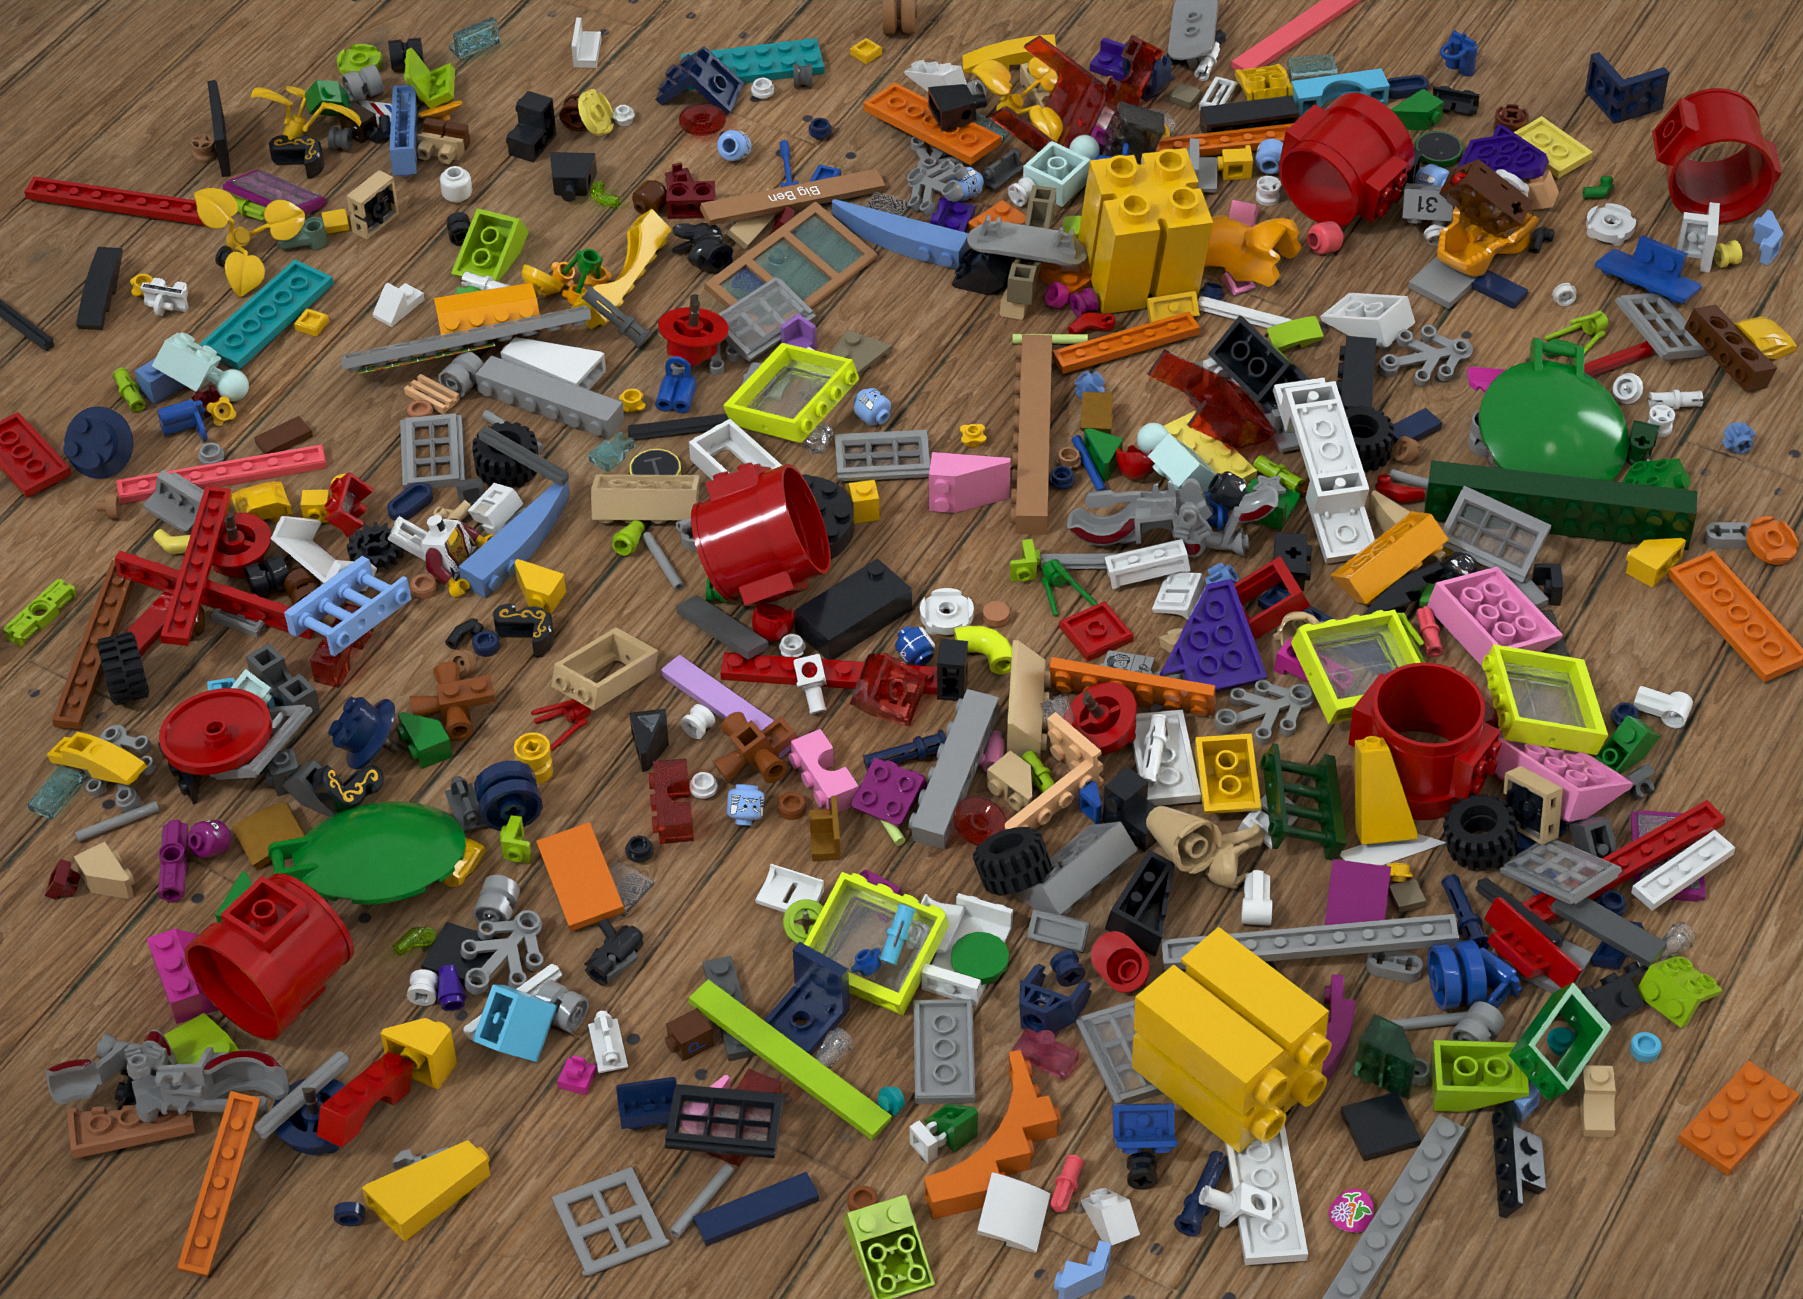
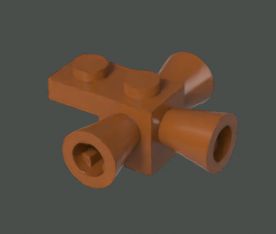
(454, 699)
(755, 747)

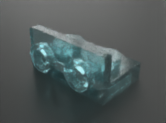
(475, 39)

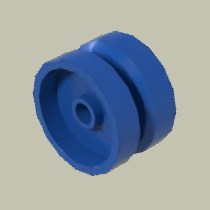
(1457, 974)

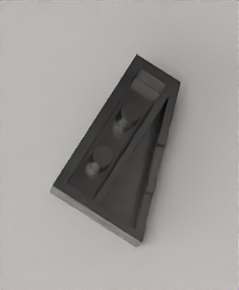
(1143, 903)

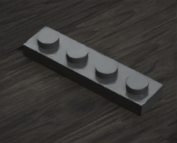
(723, 974)

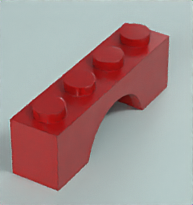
(346, 1110)

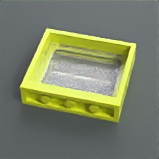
(791, 392)
(1348, 656)
(1544, 703)
(858, 920)

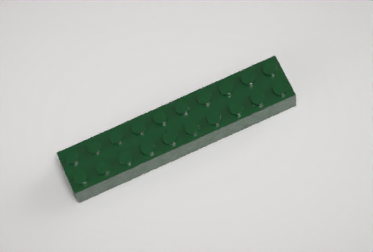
(1569, 503)

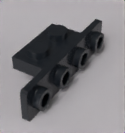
(1617, 994)
(1517, 1160)

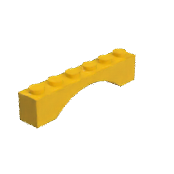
(644, 239)

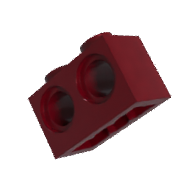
(685, 198)

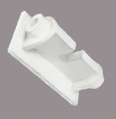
(607, 1043)

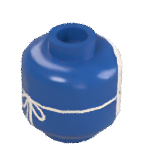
(915, 646)

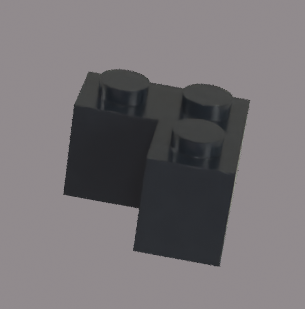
(534, 128)
(1127, 803)

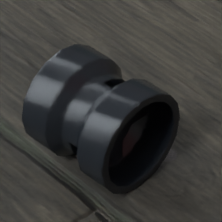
(457, 227)

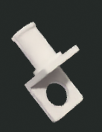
(813, 685)
(1236, 1202)

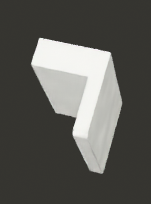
(585, 47)

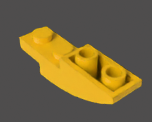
(99, 757)

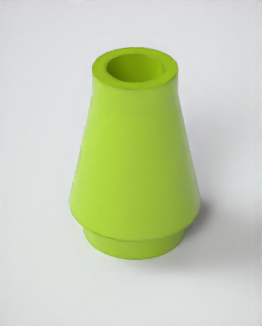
(627, 539)

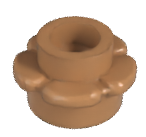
(1069, 457)

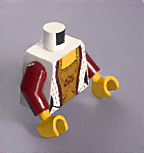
(447, 547)

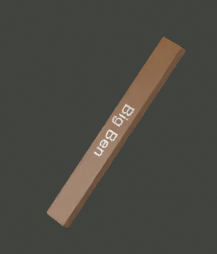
(793, 196)

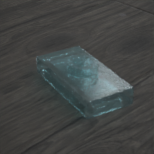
(1312, 66)
(55, 792)

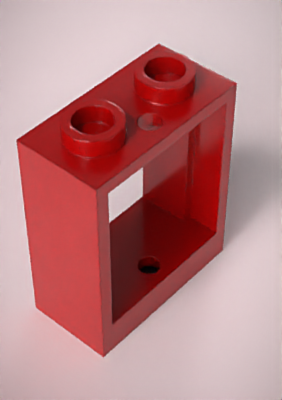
(1261, 581)

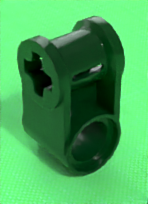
(1641, 441)

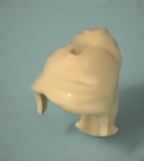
(1225, 865)

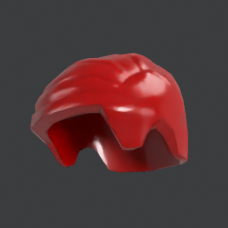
(1134, 463)
(772, 621)

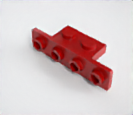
(1527, 947)

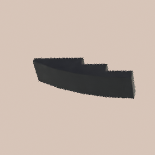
(99, 287)
(1406, 589)

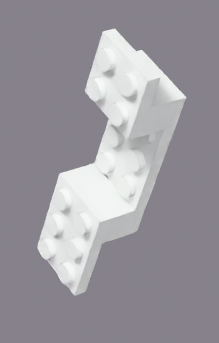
(1333, 465)

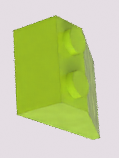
(490, 245)
(194, 1037)
(1474, 1075)

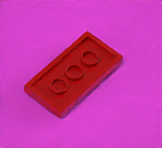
(28, 458)

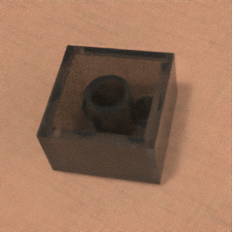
(1134, 126)

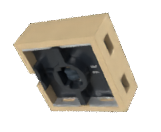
(373, 204)
(1534, 804)

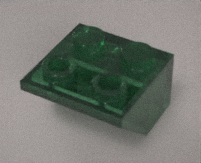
(1386, 1057)

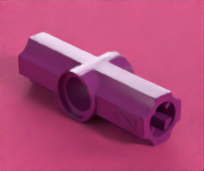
(173, 861)

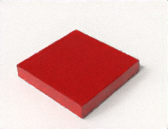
(1096, 631)

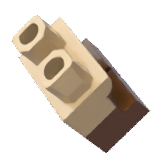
(443, 140)

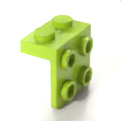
(433, 86)
(1676, 989)

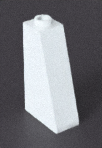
(562, 362)

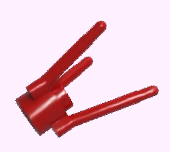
(571, 710)

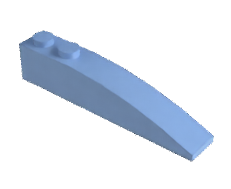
(404, 131)
(903, 234)
(517, 540)

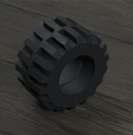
(1372, 436)
(496, 466)
(123, 668)
(1480, 849)
(1012, 860)

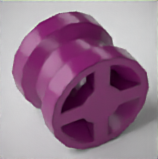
(1083, 302)

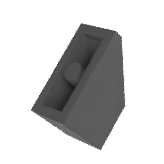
(301, 788)
(1594, 836)

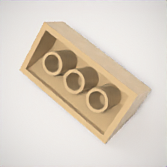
(643, 497)
(1025, 696)

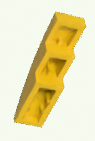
(1006, 52)

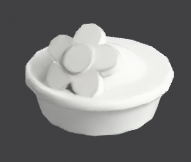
(1627, 388)

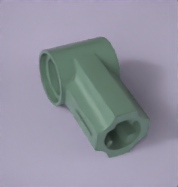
(312, 234)

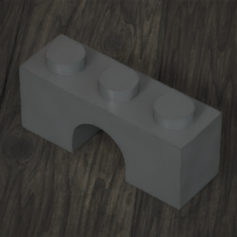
(287, 690)

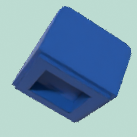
(1090, 802)

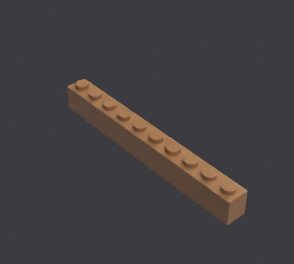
(1033, 435)

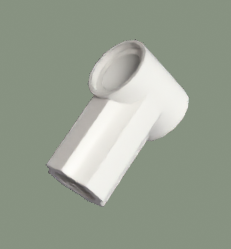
(1671, 708)
(1257, 902)

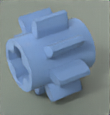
(1089, 383)
(1738, 438)
(1221, 573)

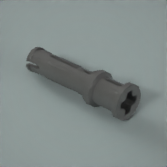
(591, 297)

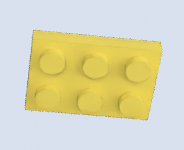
(1561, 149)

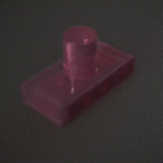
(1046, 1052)

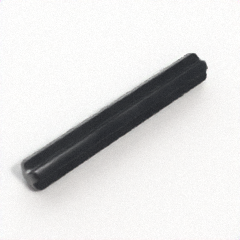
(25, 326)
(675, 427)
(1491, 891)

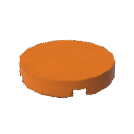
(1771, 540)

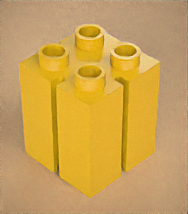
(1144, 228)
(1231, 1041)

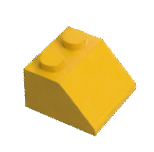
(427, 1045)

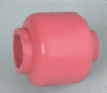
(1325, 237)

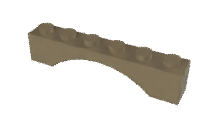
(1025, 272)

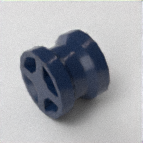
(1067, 968)

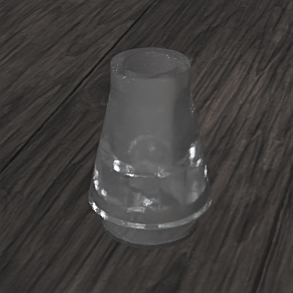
(1678, 939)
(834, 1047)

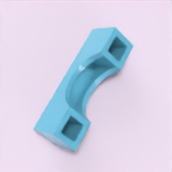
(1327, 88)

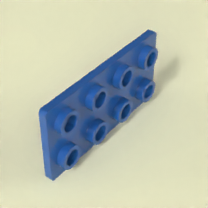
(1652, 267)

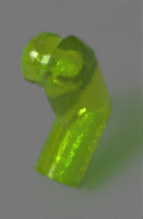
(601, 197)
(413, 938)

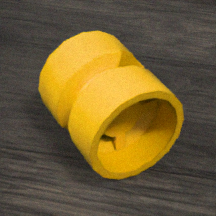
(536, 752)

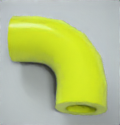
(989, 643)

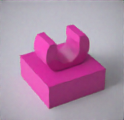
(577, 1075)

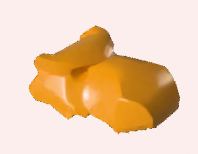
(1471, 249)
(1248, 250)

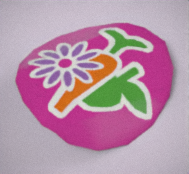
(1352, 1210)

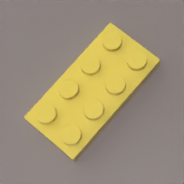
(1211, 450)

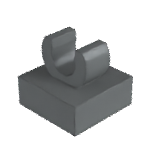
(470, 490)
(1639, 779)

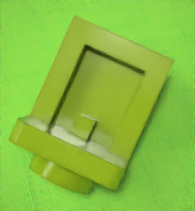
(1026, 568)
(512, 841)

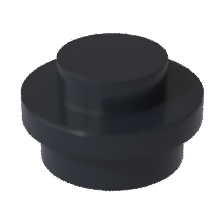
(639, 849)

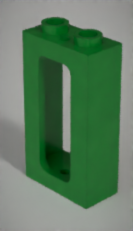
(1589, 1033)

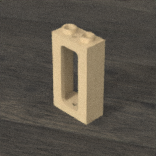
(616, 645)

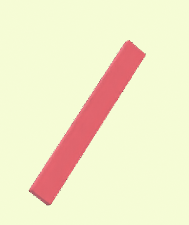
(1292, 34)
(230, 472)

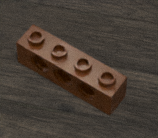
(1730, 347)

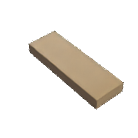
(746, 230)

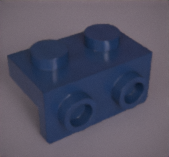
(645, 1102)

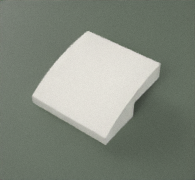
(1013, 1212)

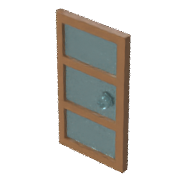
(807, 253)

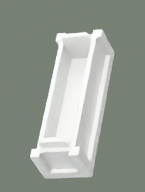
(1147, 563)

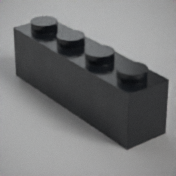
(1248, 114)
(1356, 371)

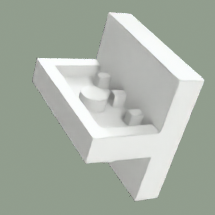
(1699, 235)

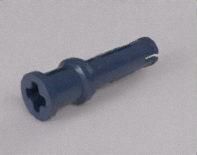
(919, 746)
(1468, 923)
(1193, 1213)

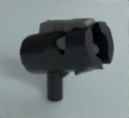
(616, 953)

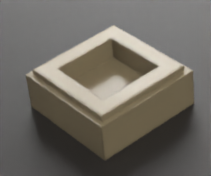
(1185, 95)
(1406, 896)

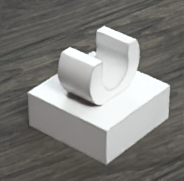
(924, 1142)

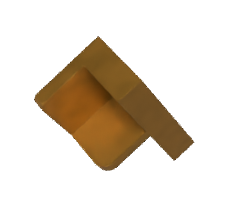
(1097, 411)
(825, 833)

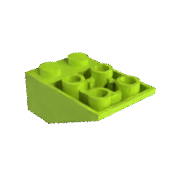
(888, 1248)

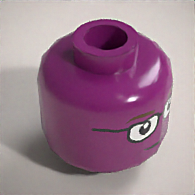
(209, 838)

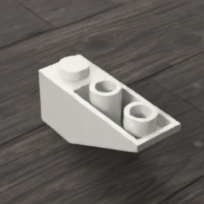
(935, 74)

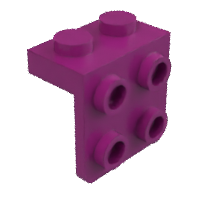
(888, 791)

